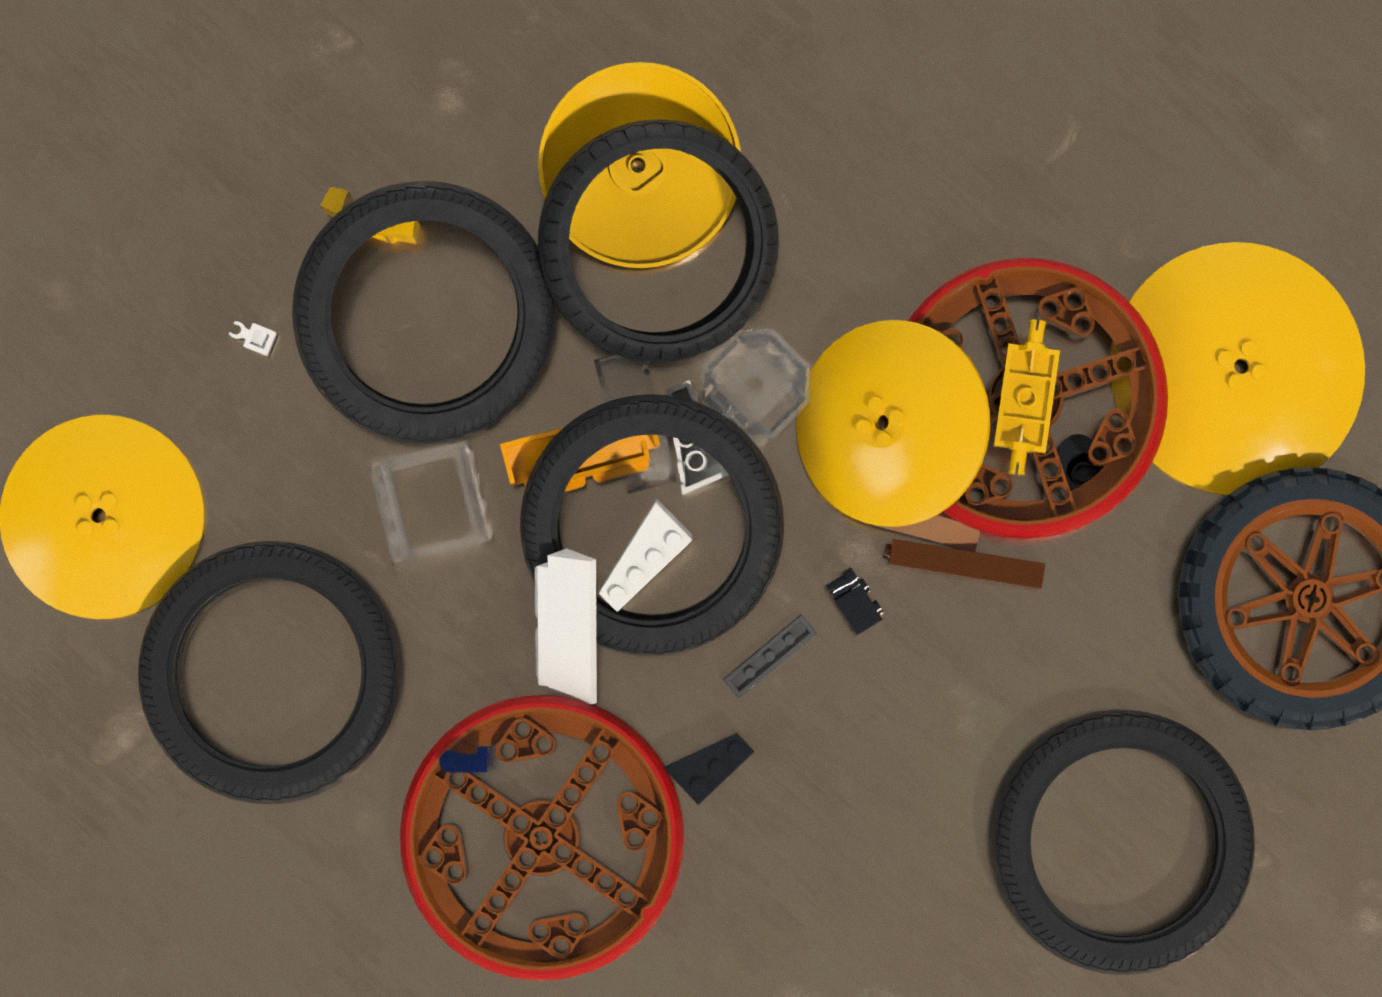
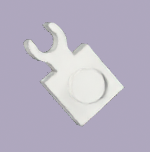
(257, 338)

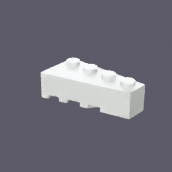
(694, 464)
(646, 554)

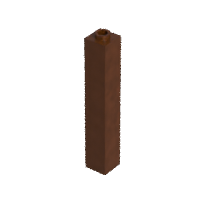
(965, 564)

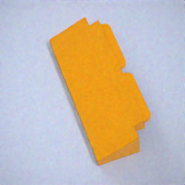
(611, 462)

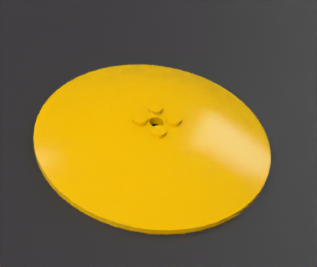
(1299, 354)

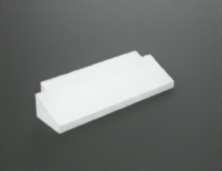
(566, 626)

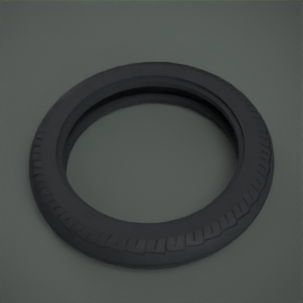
(402, 419)
(728, 446)
(161, 659)
(1231, 852)

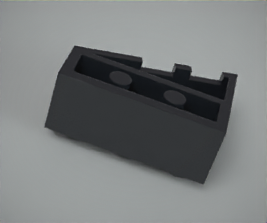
(707, 768)

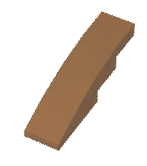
(941, 531)

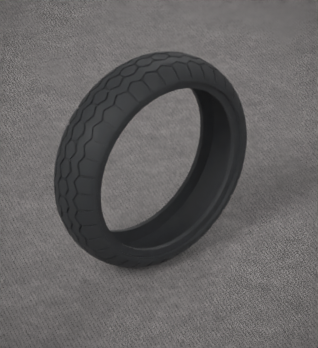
(758, 263)

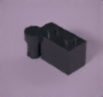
(854, 602)

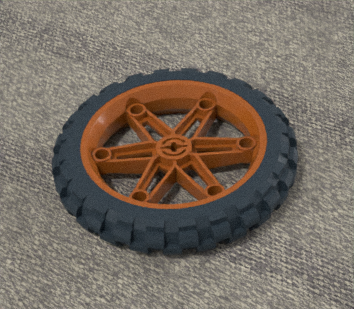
(1206, 614)

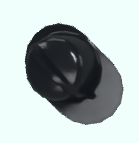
(1075, 461)

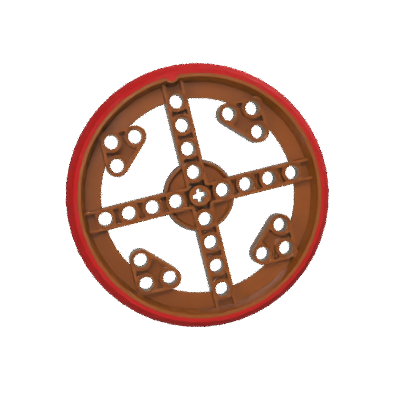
(1147, 390)
(539, 958)

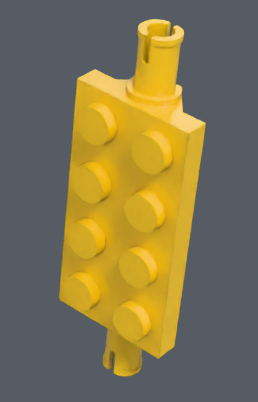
(1027, 398)

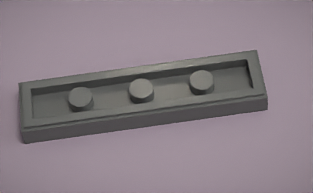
(769, 656)

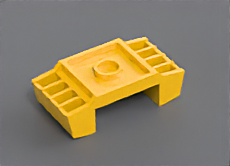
(339, 198)

